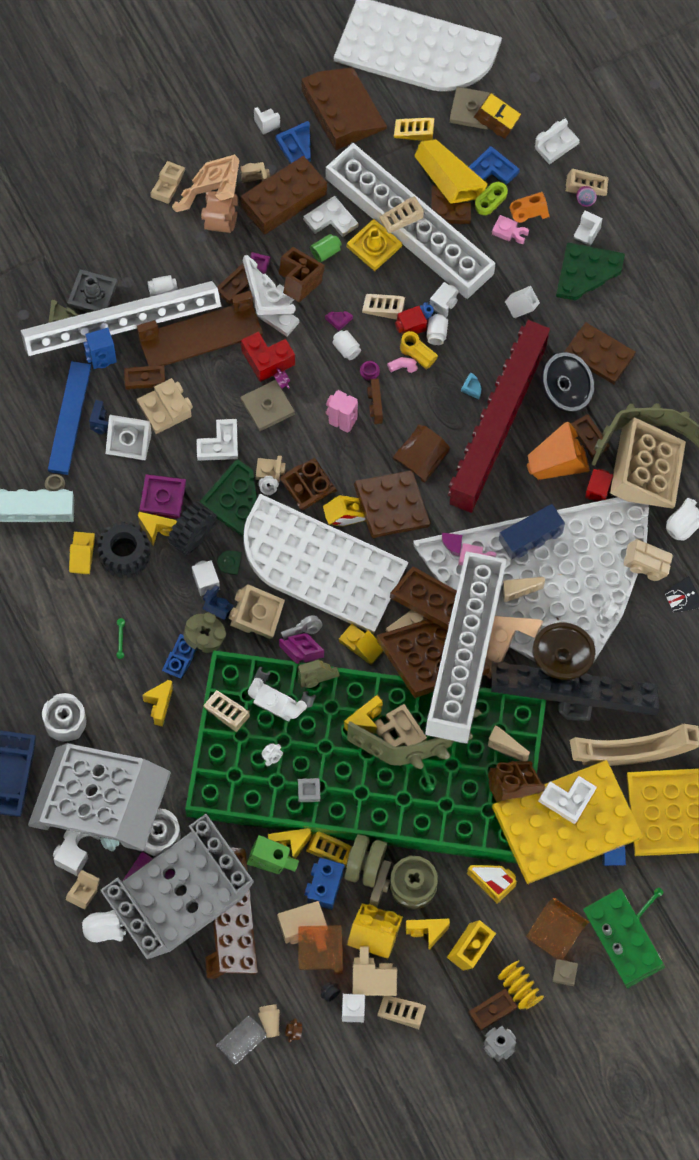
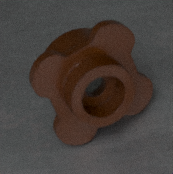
(293, 1030)

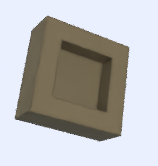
(565, 972)

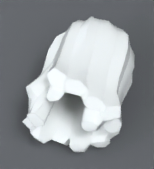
(684, 521)
(103, 927)

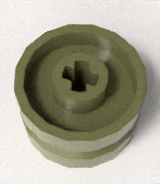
(363, 860)
(425, 881)

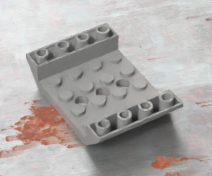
(124, 800)
(149, 901)

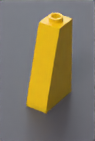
(449, 173)

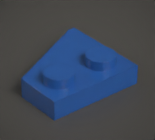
(295, 142)

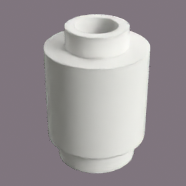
(162, 285)
(437, 329)
(346, 344)

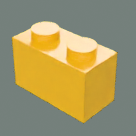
(471, 945)

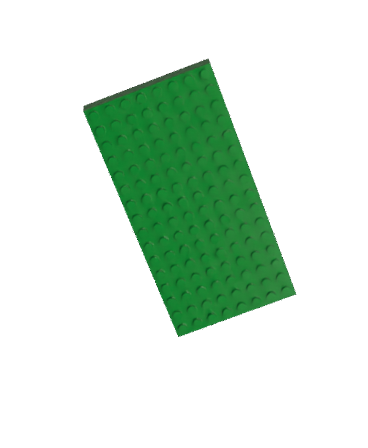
(356, 787)

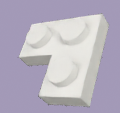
(331, 213)
(282, 322)
(223, 446)
(570, 803)

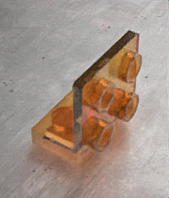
(557, 929)
(320, 948)

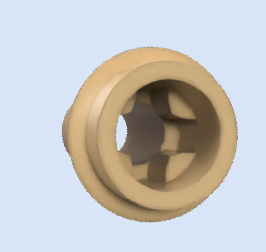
(270, 1020)

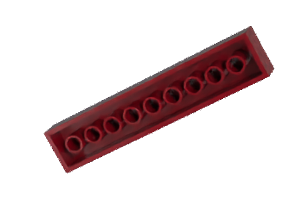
(498, 416)

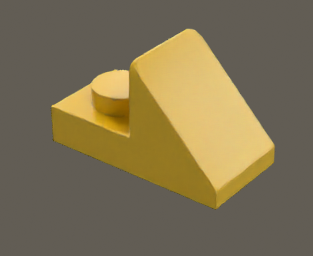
(152, 524)
(81, 553)
(361, 643)
(160, 697)
(362, 716)
(296, 838)
(433, 927)

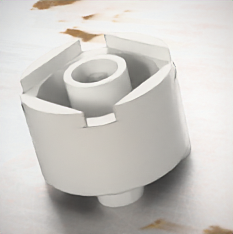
(53, 715)
(168, 824)

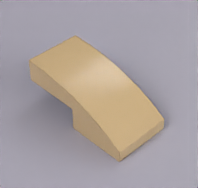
(168, 182)

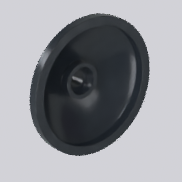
(575, 382)

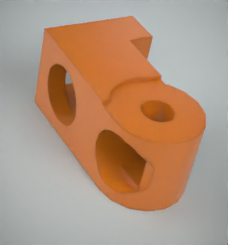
(529, 207)

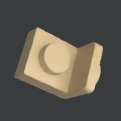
(270, 467)

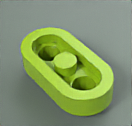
(490, 199)

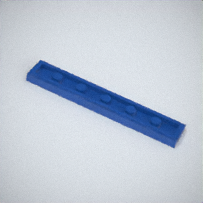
(69, 418)

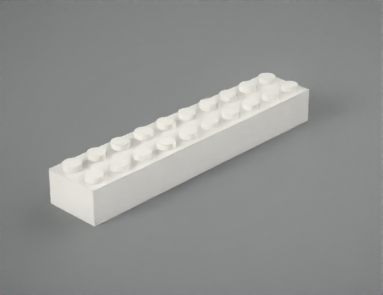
(429, 238)
(466, 647)

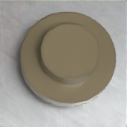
(54, 482)

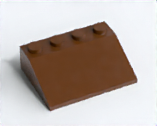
(342, 106)

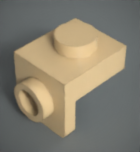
(254, 172)
(83, 889)

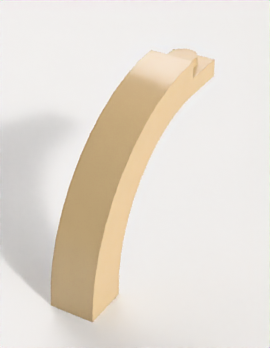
(636, 750)

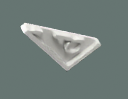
(264, 292)

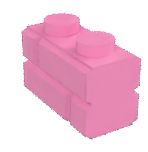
(342, 410)

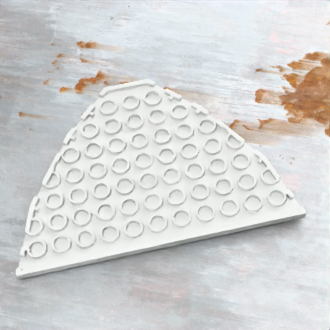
(586, 554)

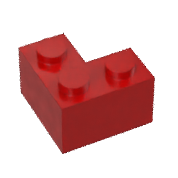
(266, 359)

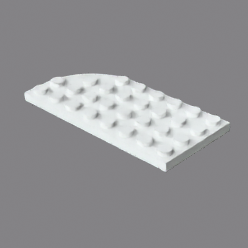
(415, 47)
(320, 564)

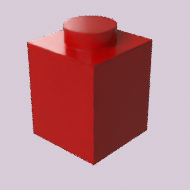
(411, 320)
(599, 485)

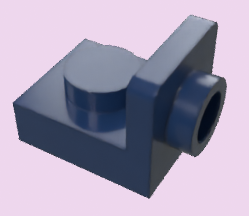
(98, 417)
(215, 605)

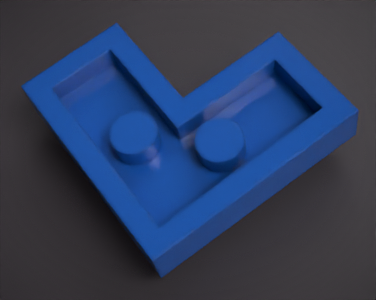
(494, 163)

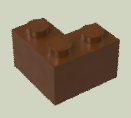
(301, 273)

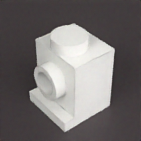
(444, 299)

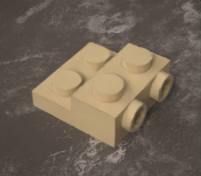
(165, 406)
(256, 611)

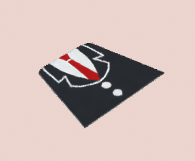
(683, 596)

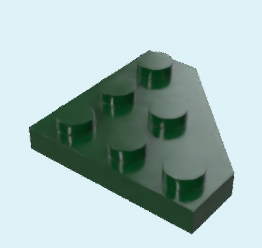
(587, 269)
(233, 496)

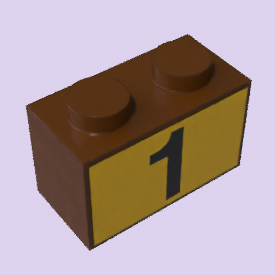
(497, 115)

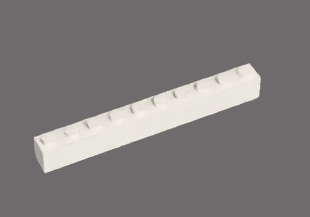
(121, 317)

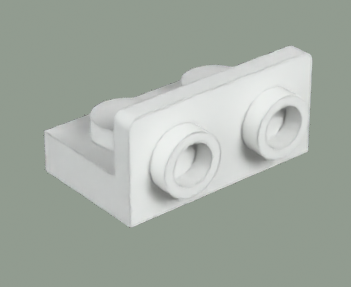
(555, 141)

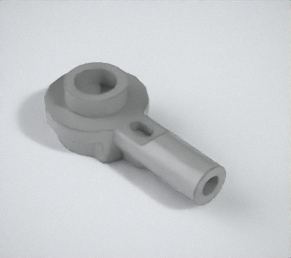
(308, 625)

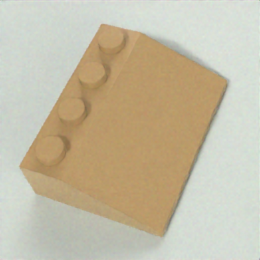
(647, 465)

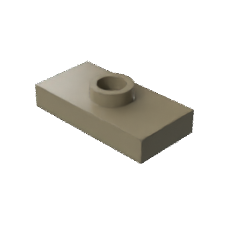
(381, 884)

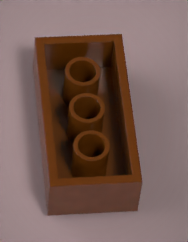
(283, 195)

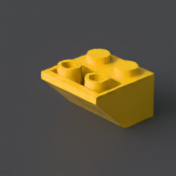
(375, 929)

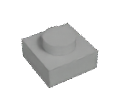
(309, 790)

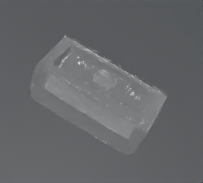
(241, 1040)

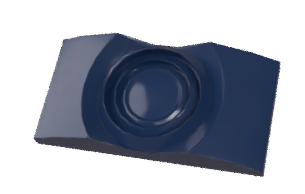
(15, 767)

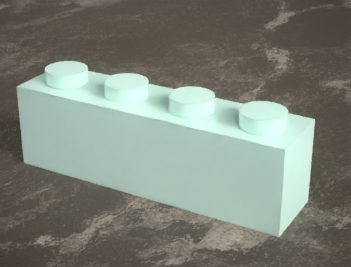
(36, 506)

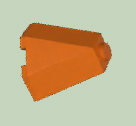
(558, 455)

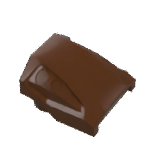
(422, 452)
(304, 483)
(514, 780)

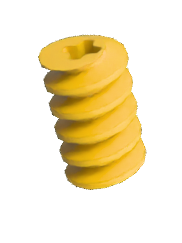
(519, 986)

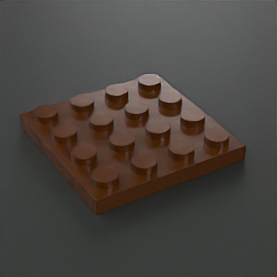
(417, 654)

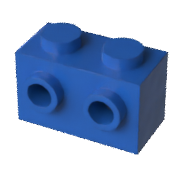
(99, 348)
(325, 883)

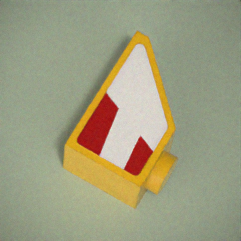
(343, 511)
(493, 880)

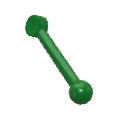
(120, 623)
(430, 786)
(657, 893)

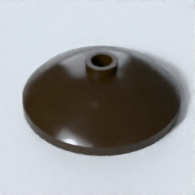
(565, 641)

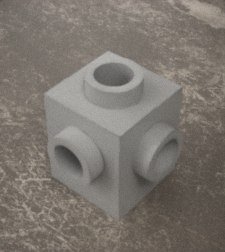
(497, 1050)

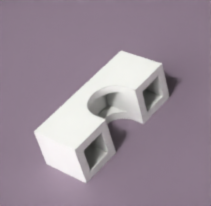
(69, 855)

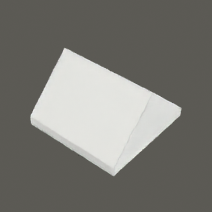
(128, 437)

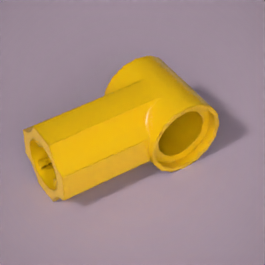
(418, 351)

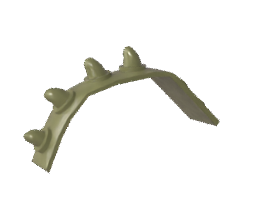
(654, 416)
(400, 755)

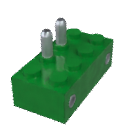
(624, 938)

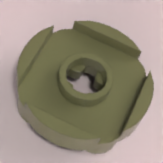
(206, 622)

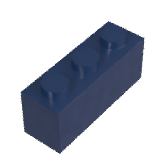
(532, 532)

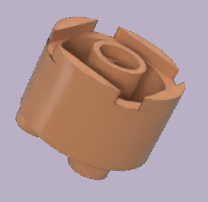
(218, 214)

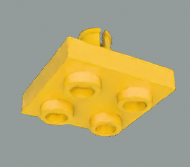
(374, 245)

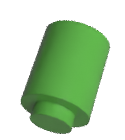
(325, 247)

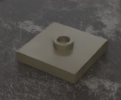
(466, 105)
(267, 405)

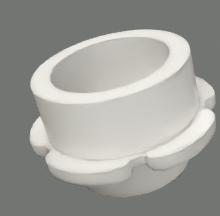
(268, 490)

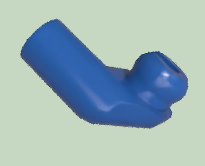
(427, 310)

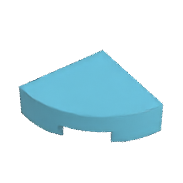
(472, 386)

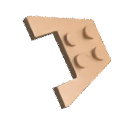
(216, 174)
(503, 633)

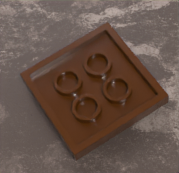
(391, 504)

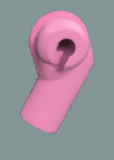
(403, 362)

